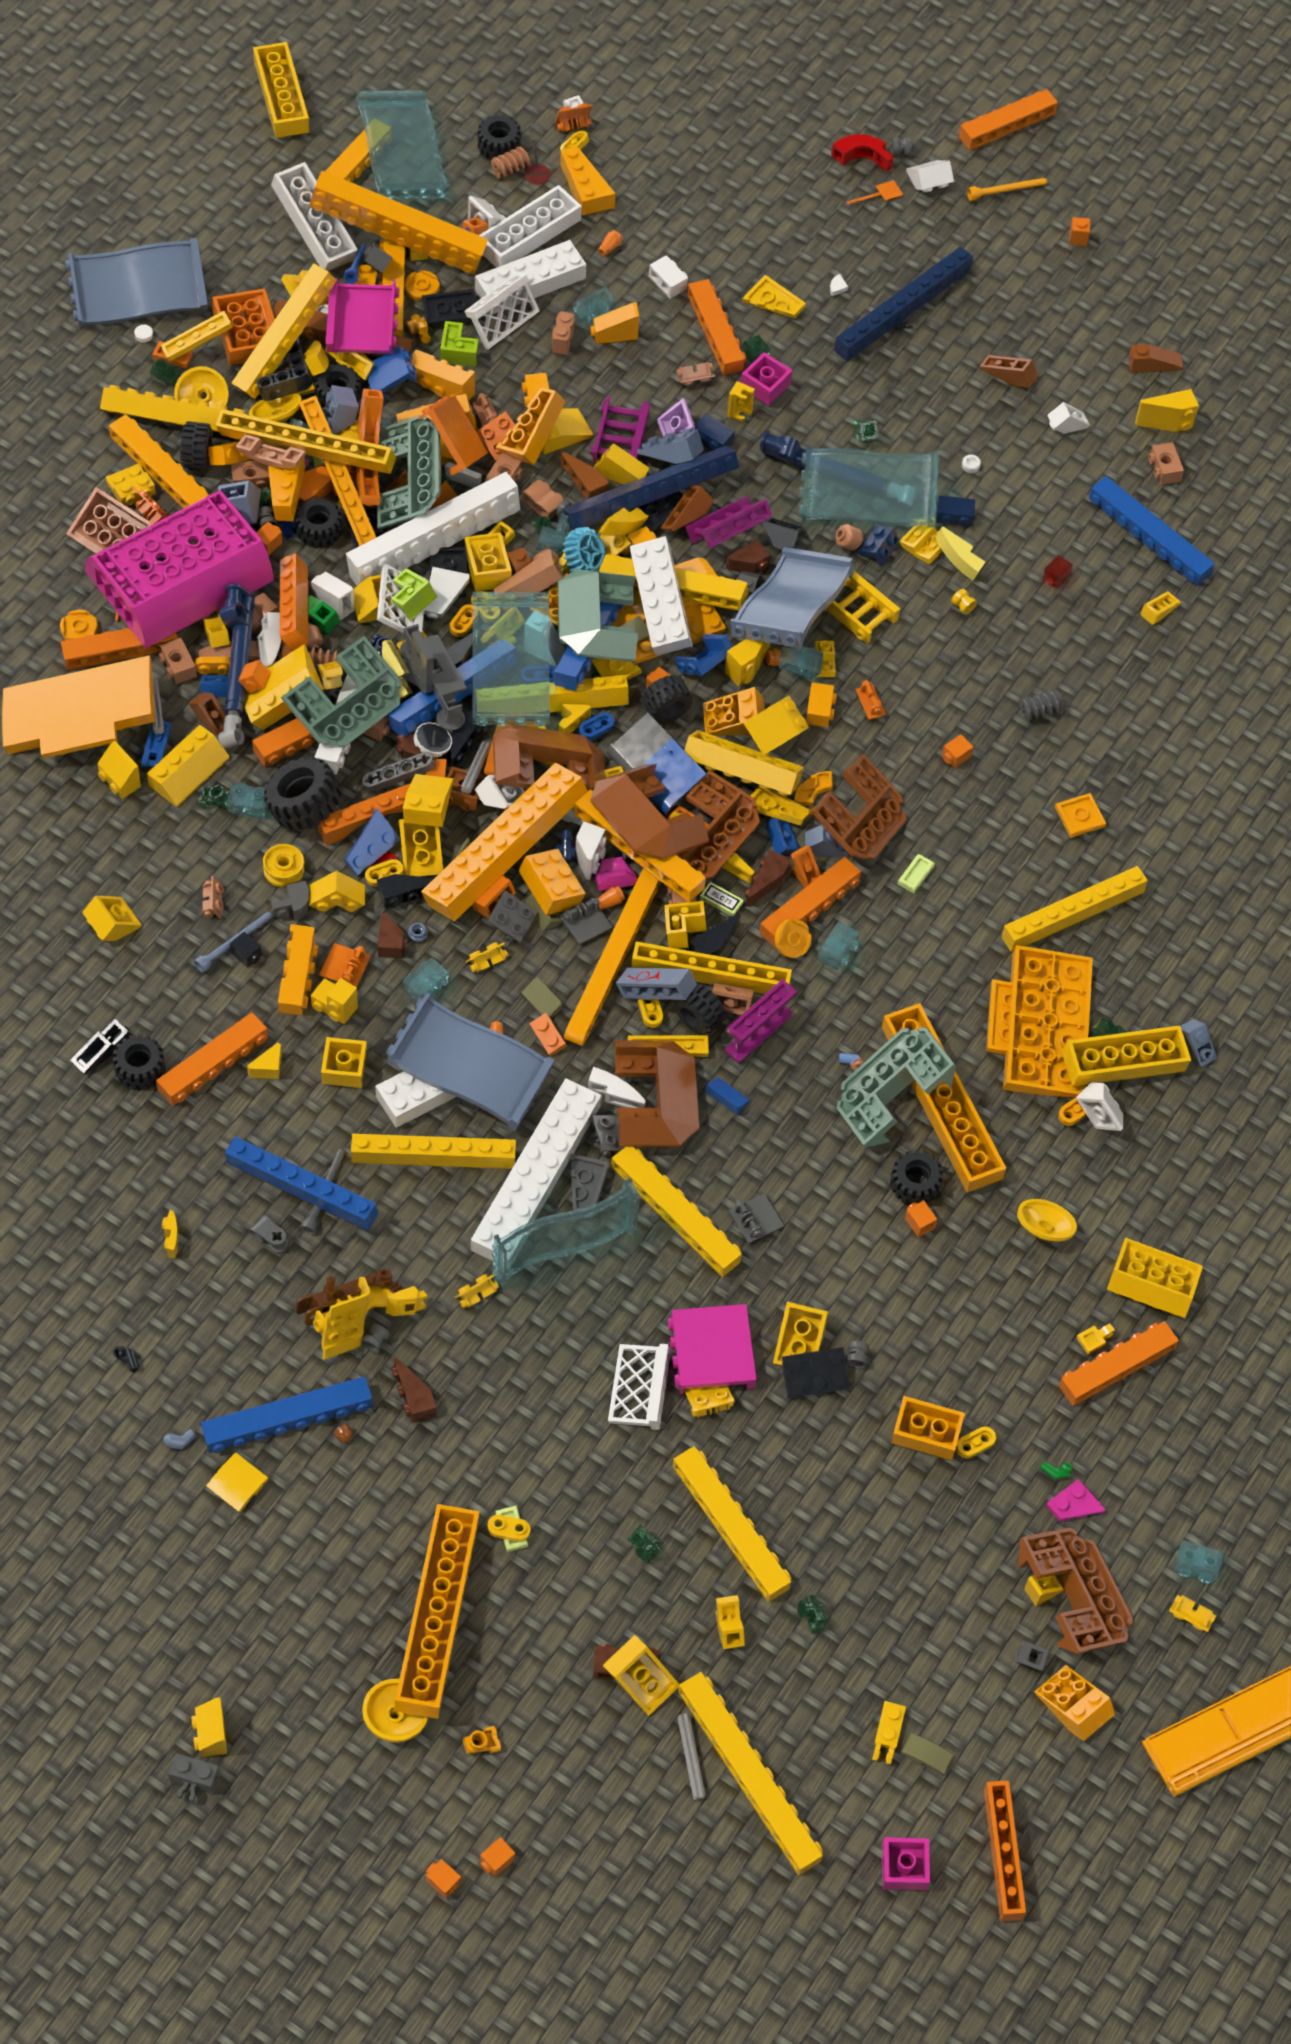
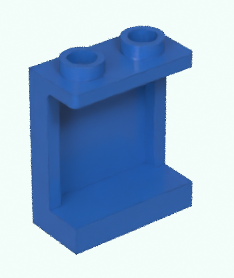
(391, 370)
(714, 653)

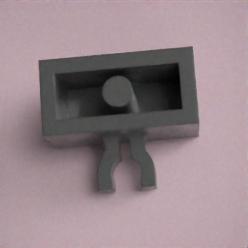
(193, 1775)

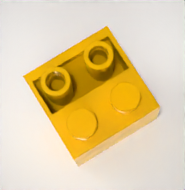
(367, 599)

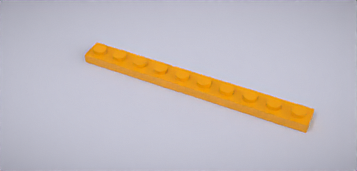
(340, 476)

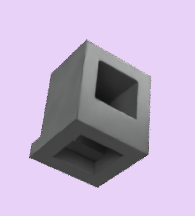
(1022, 1656)

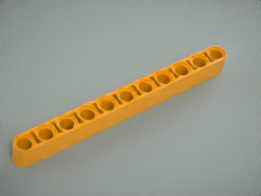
(612, 958)

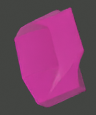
(614, 873)

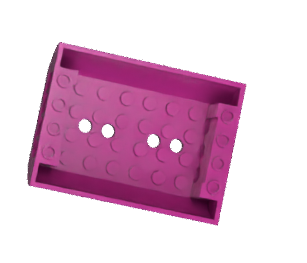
(191, 577)

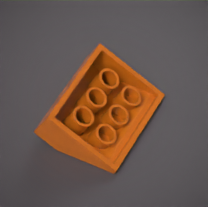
(250, 317)

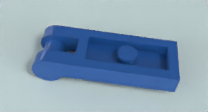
(156, 746)

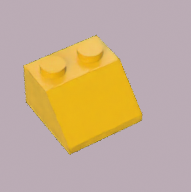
(119, 771)
(111, 917)
(210, 1729)

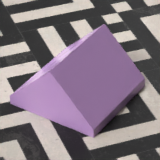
(676, 419)

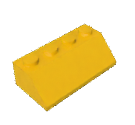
(187, 766)

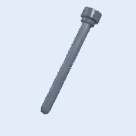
(203, 962)

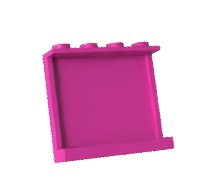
(362, 318)
(712, 1347)

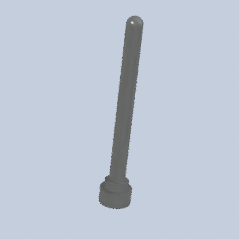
(309, 1224)

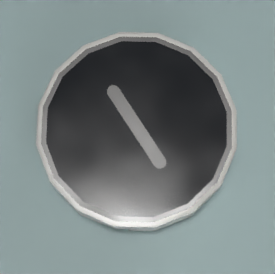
(432, 739)

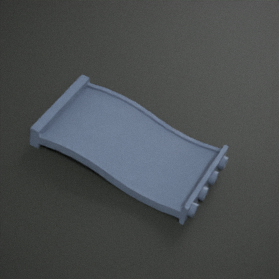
(137, 282)
(792, 597)
(469, 1061)

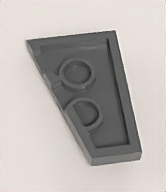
(587, 1180)

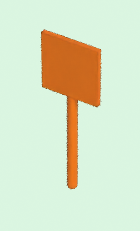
(887, 190)

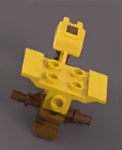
(343, 1308)

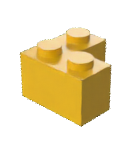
(337, 890)
(684, 919)
(335, 1000)

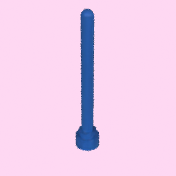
(351, 274)

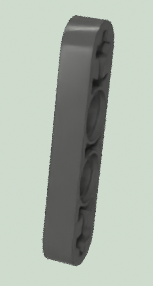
(399, 774)

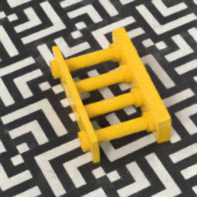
(874, 599)

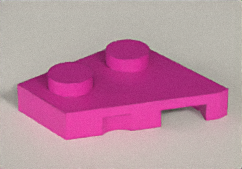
(1074, 1503)

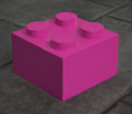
(767, 378)
(905, 1863)

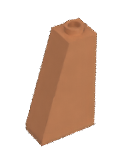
(535, 576)

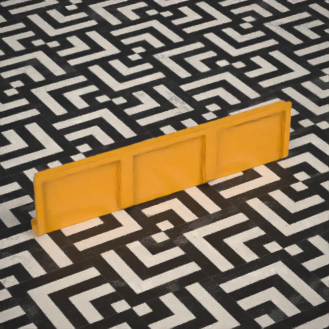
(1223, 1734)

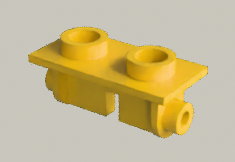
(494, 953)
(484, 1286)
(1183, 1609)

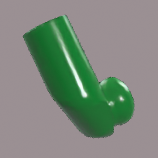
(1057, 1472)

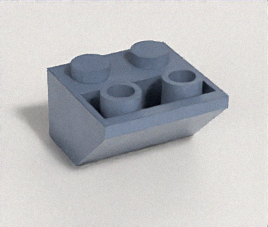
(340, 408)
(245, 499)

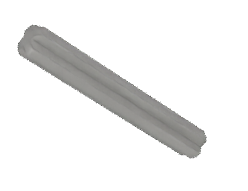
(158, 725)
(476, 767)
(691, 1756)

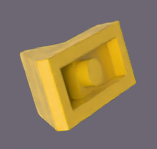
(330, 675)
(573, 716)

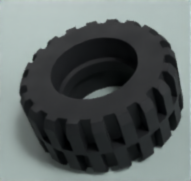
(302, 793)

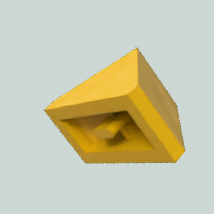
(267, 1065)
(1042, 1589)

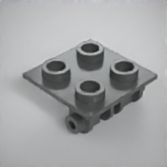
(512, 917)
(585, 921)
(607, 1133)
(756, 1218)

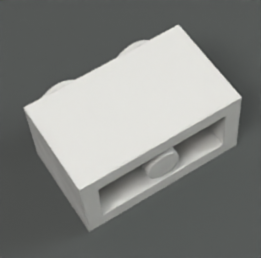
(668, 276)

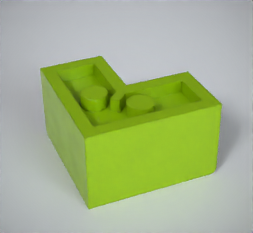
(456, 348)
(414, 595)

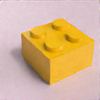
(344, 1062)

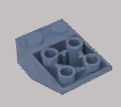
(674, 447)

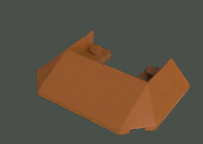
(519, 745)
(637, 821)
(733, 823)
(874, 823)
(676, 1094)
(1099, 1609)

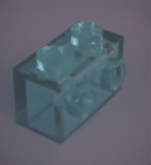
(593, 305)
(801, 661)
(247, 801)
(838, 946)
(427, 979)
(1198, 1561)

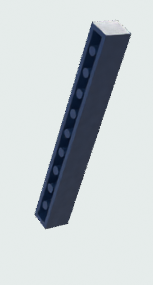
(903, 303)
(652, 487)

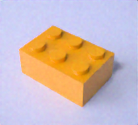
(551, 881)
(927, 1428)

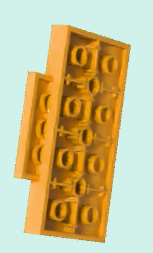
(78, 708)
(1036, 1018)

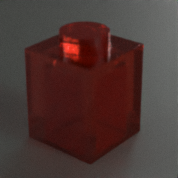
(1057, 572)

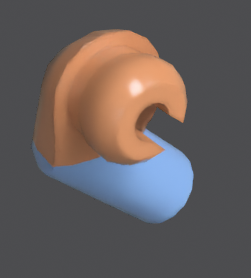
(851, 1059)

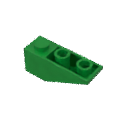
(322, 615)

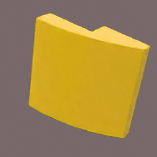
(922, 543)
(237, 1482)

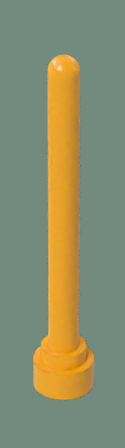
(974, 193)

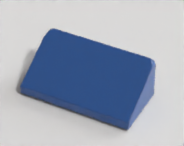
(214, 684)
(781, 837)
(727, 1095)

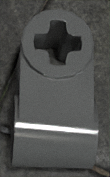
(269, 1234)

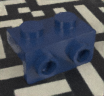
(880, 544)

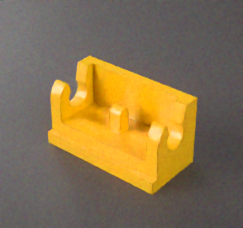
(740, 400)

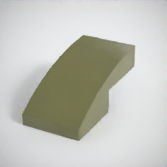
(926, 1752)

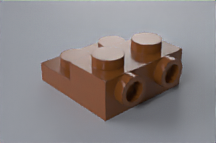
(457, 797)

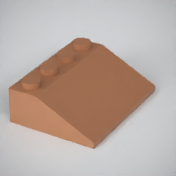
(105, 522)

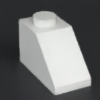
(1067, 419)

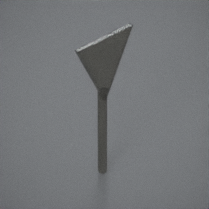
(382, 1047)

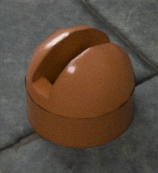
(343, 1433)

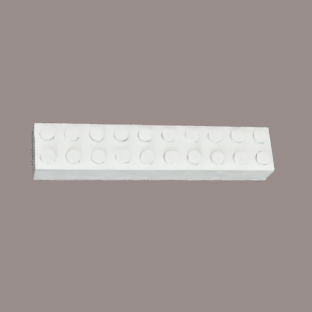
(436, 529)
(538, 1165)

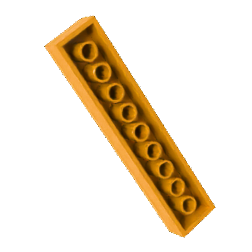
(398, 222)
(504, 842)
(952, 1115)
(437, 1612)

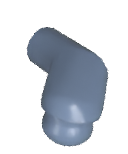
(177, 1441)

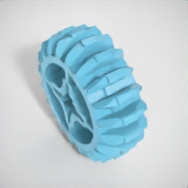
(584, 550)

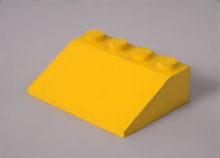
(265, 705)
(1155, 1278)

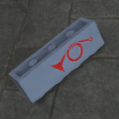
(656, 983)

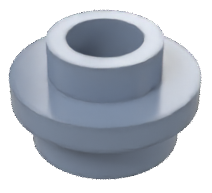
(417, 927)

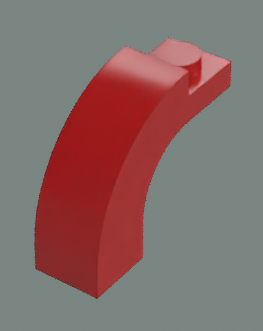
(862, 147)

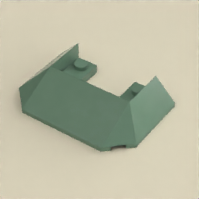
(422, 445)
(580, 614)
(359, 710)
(885, 1074)

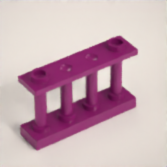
(637, 428)
(729, 521)
(760, 1021)

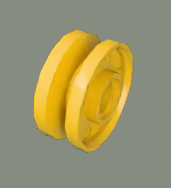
(283, 855)

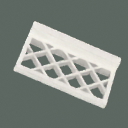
(497, 297)
(383, 607)
(657, 1382)

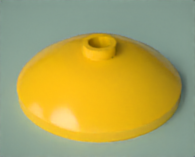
(199, 381)
(277, 409)
(1046, 1220)
(377, 1713)

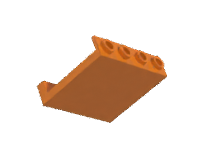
(456, 432)

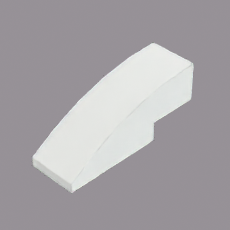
(269, 638)
(615, 1089)

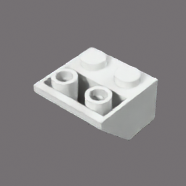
(590, 848)

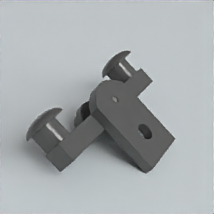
(443, 681)

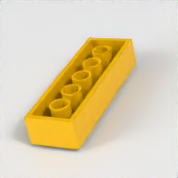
(281, 90)
(744, 763)
(1126, 1056)

